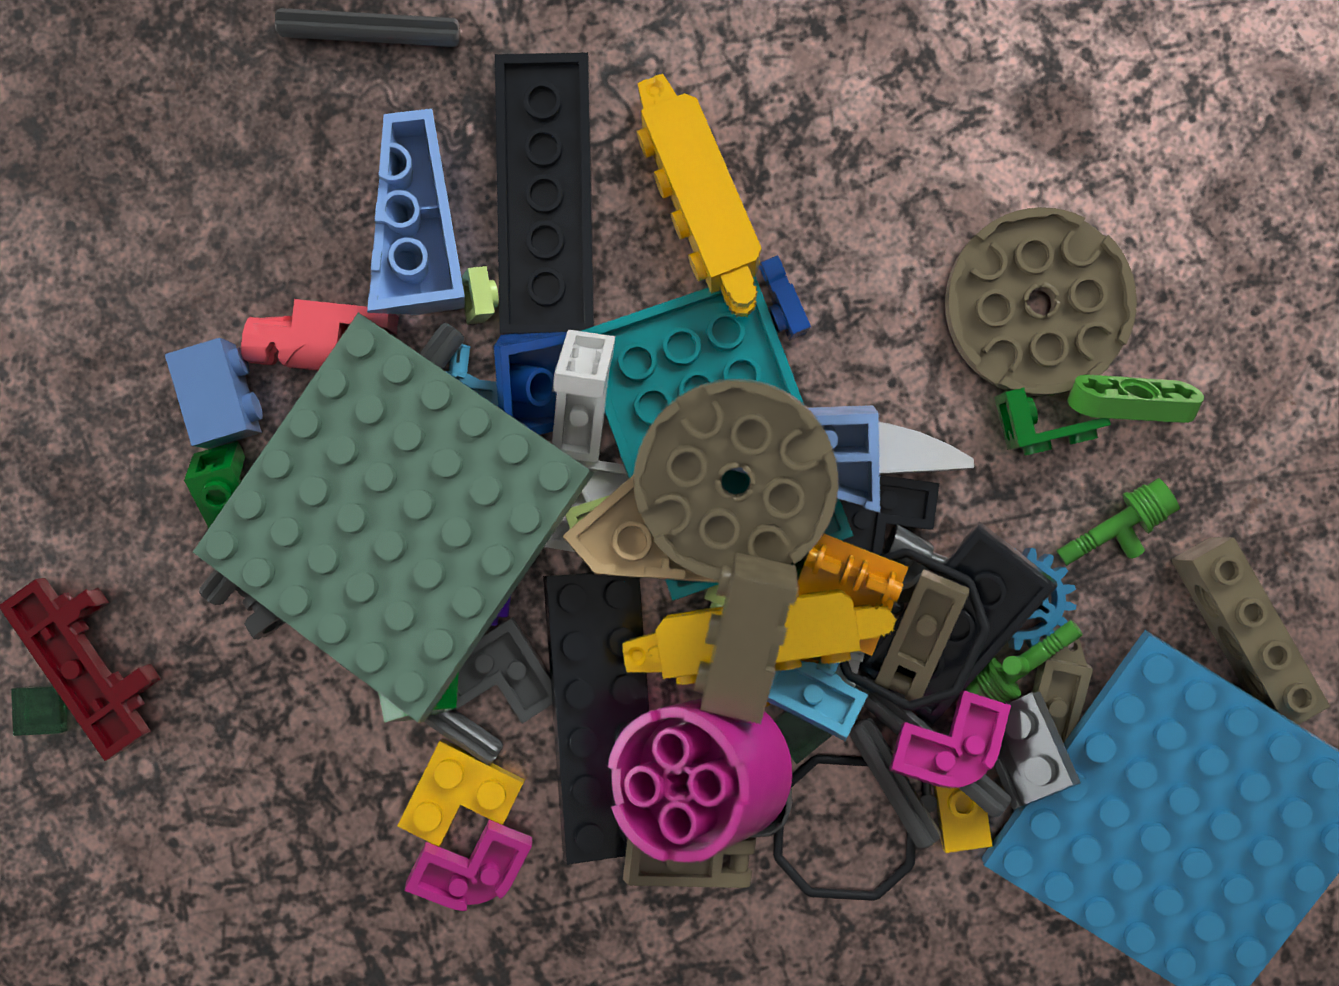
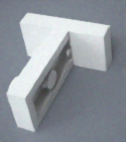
(582, 393)

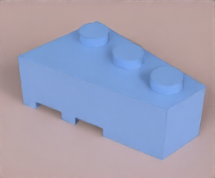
(855, 444)

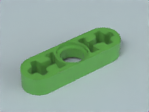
(1135, 398)

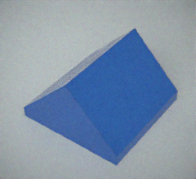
(526, 377)

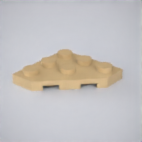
(618, 543)

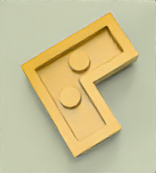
(457, 780)

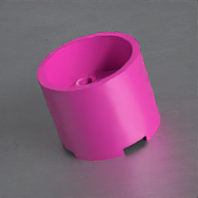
(697, 780)

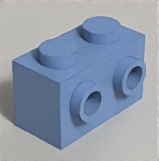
(214, 393)

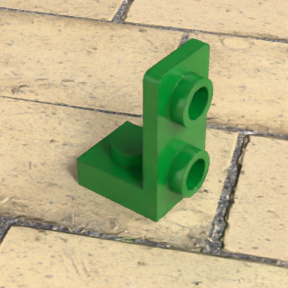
(1020, 414)
(214, 478)

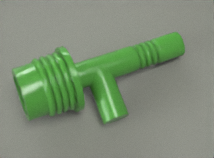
(1146, 506)
(999, 680)

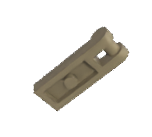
(922, 634)
(647, 871)

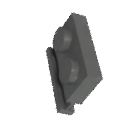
(1033, 754)

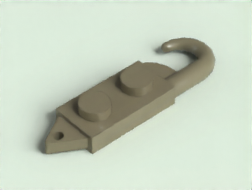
(1064, 687)

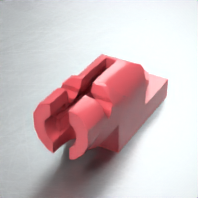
(306, 336)

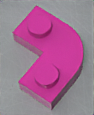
(962, 755)
(464, 881)

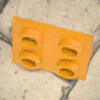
(856, 572)

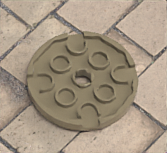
(1088, 292)
(728, 428)

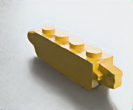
(702, 193)
(816, 626)

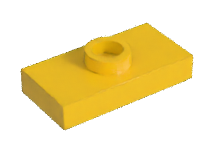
(961, 821)

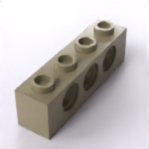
(1249, 628)

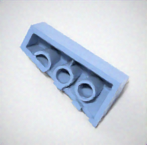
(414, 239)

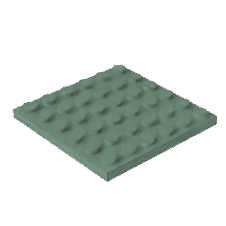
(392, 516)

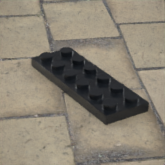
(544, 192)
(591, 702)

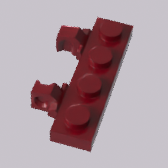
(55, 637)

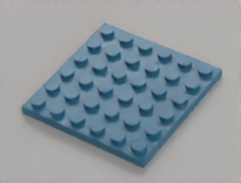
(1192, 824)

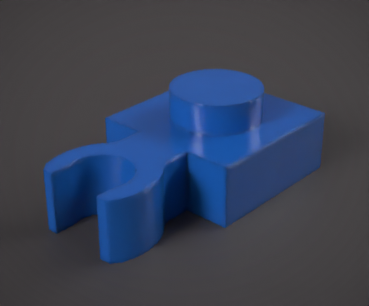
(786, 308)

